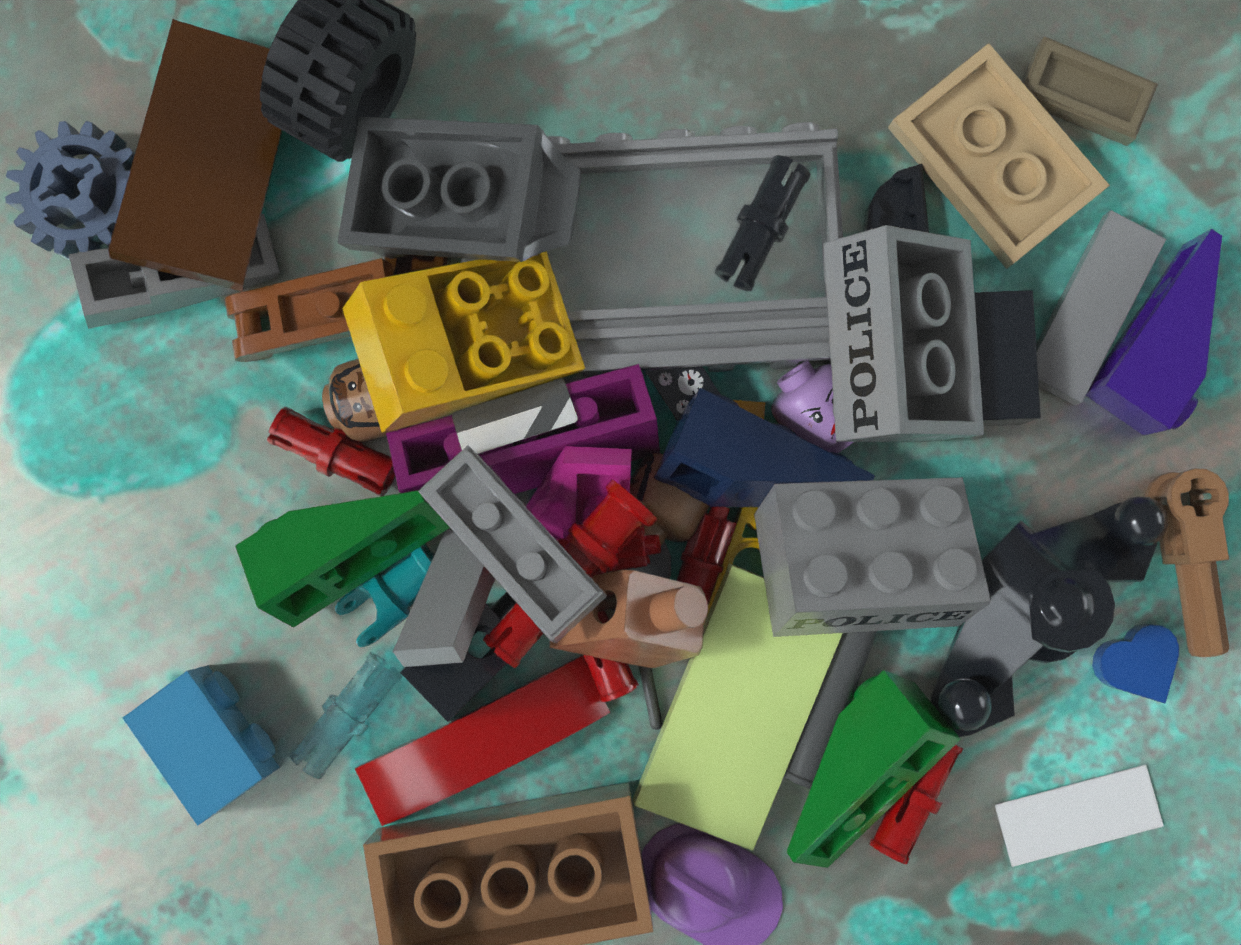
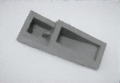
(124, 291)

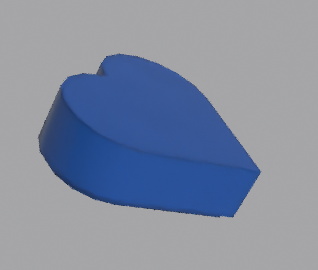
(1140, 662)

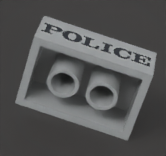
(902, 337)
(869, 556)

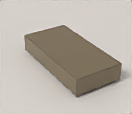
(1088, 91)

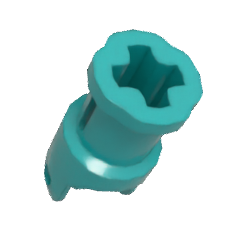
(391, 592)

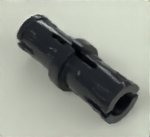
(762, 223)

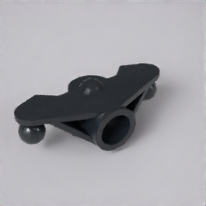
(1044, 605)

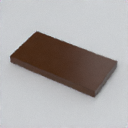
(199, 162)

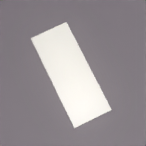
(1079, 815)

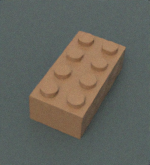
(513, 874)

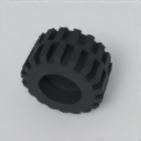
(336, 66)

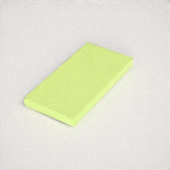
(734, 717)

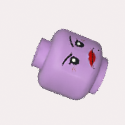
(807, 405)

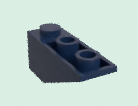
(737, 457)

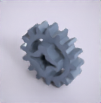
(52, 186)

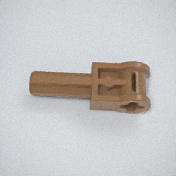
(1194, 544)

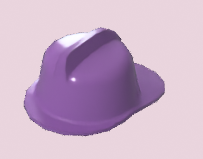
(711, 887)

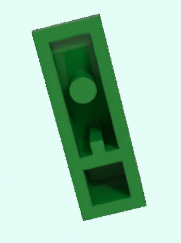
(328, 550)
(870, 762)

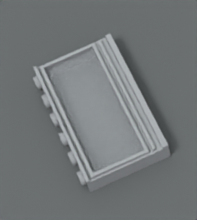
(657, 227)

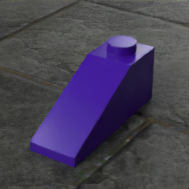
(1166, 345)

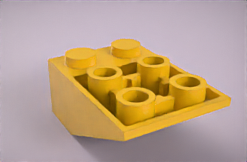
(459, 337)

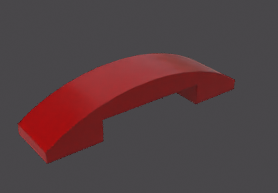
(482, 742)

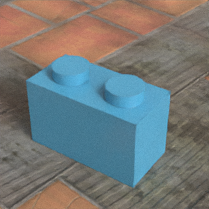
(202, 741)

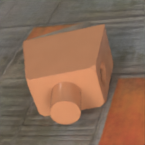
(651, 625)

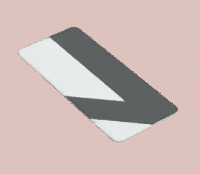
(515, 417)

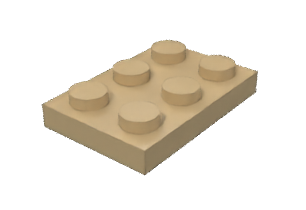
(997, 155)

